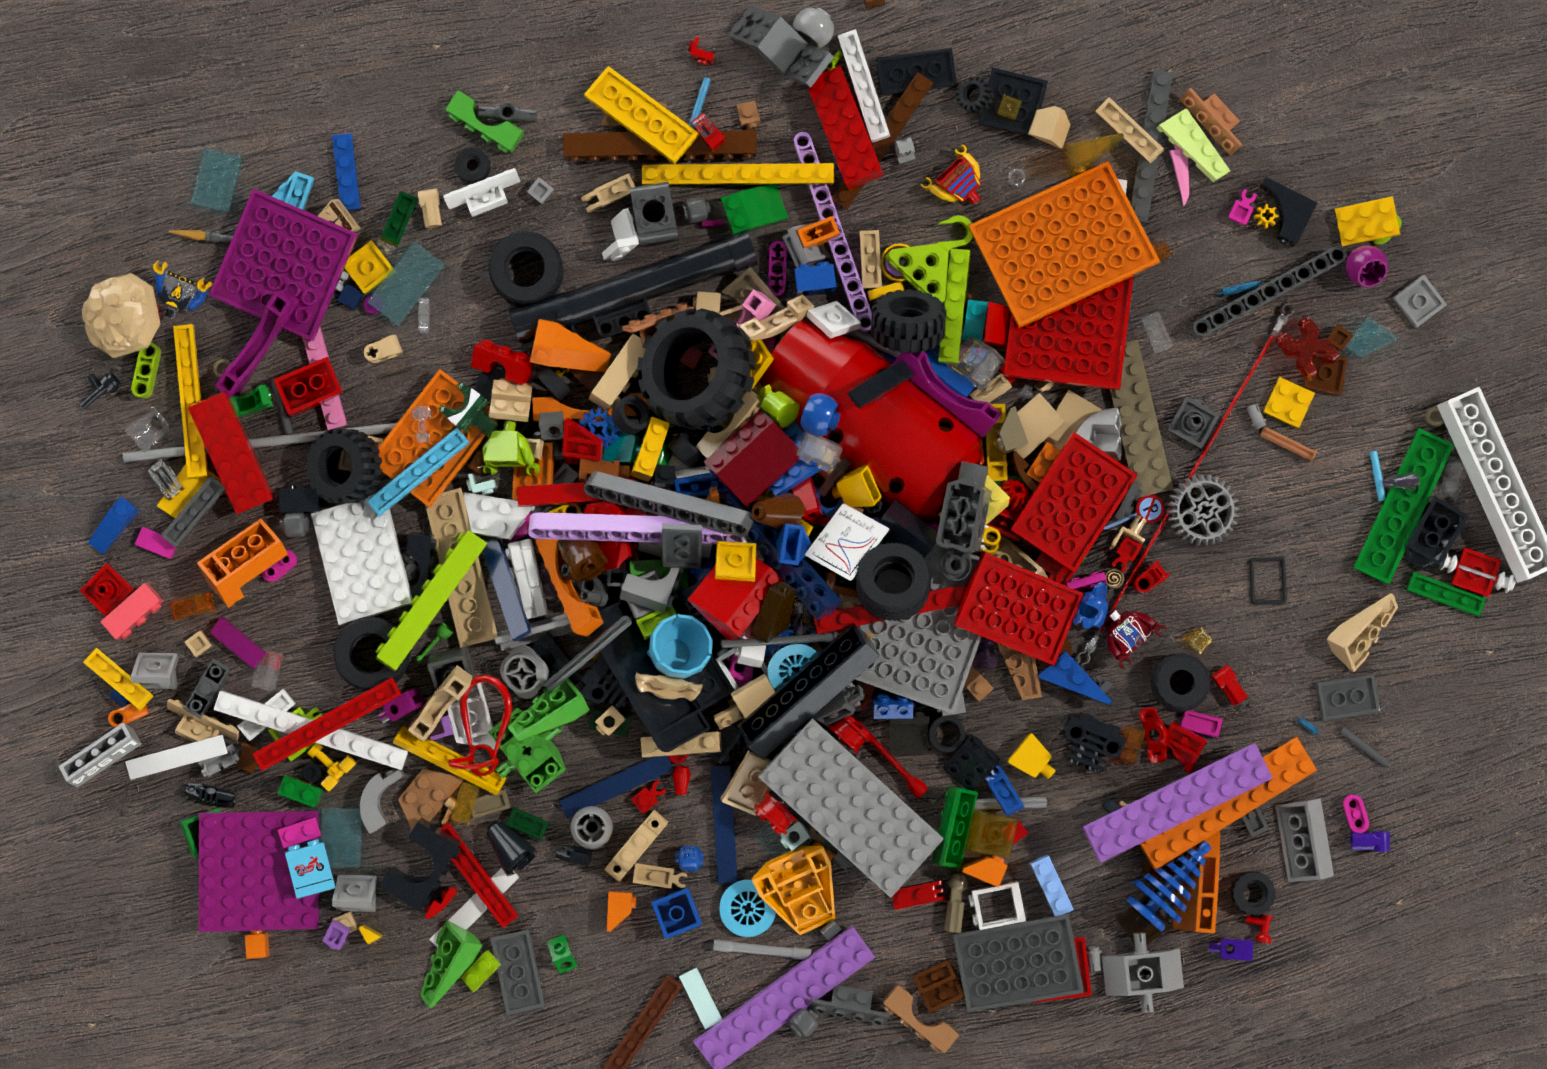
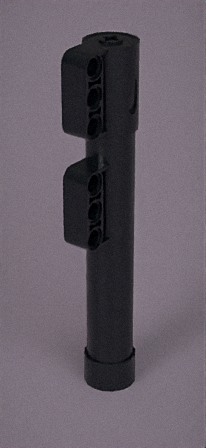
(630, 291)

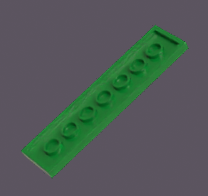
(1403, 507)

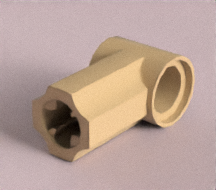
(430, 202)

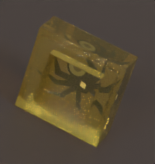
(1009, 107)

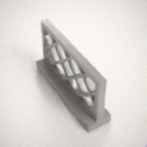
(555, 625)

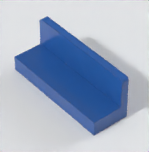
(949, 377)

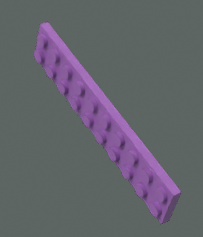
(1176, 803)
(784, 998)

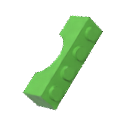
(504, 135)

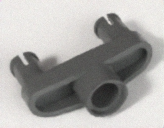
(593, 590)

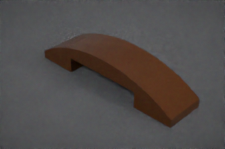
(1019, 466)

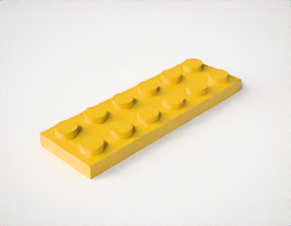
(641, 115)

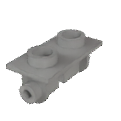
(212, 765)

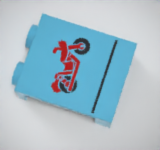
(309, 868)

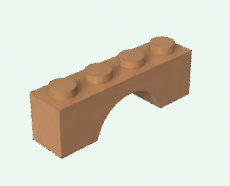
(939, 1034)

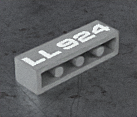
(100, 755)

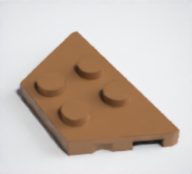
(427, 795)

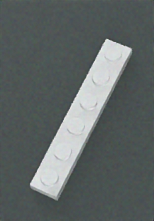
(864, 86)

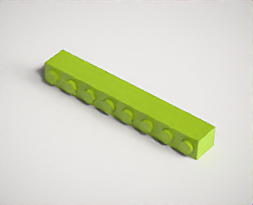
(430, 602)

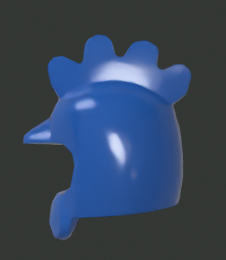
(1093, 607)

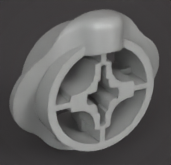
(526, 655)

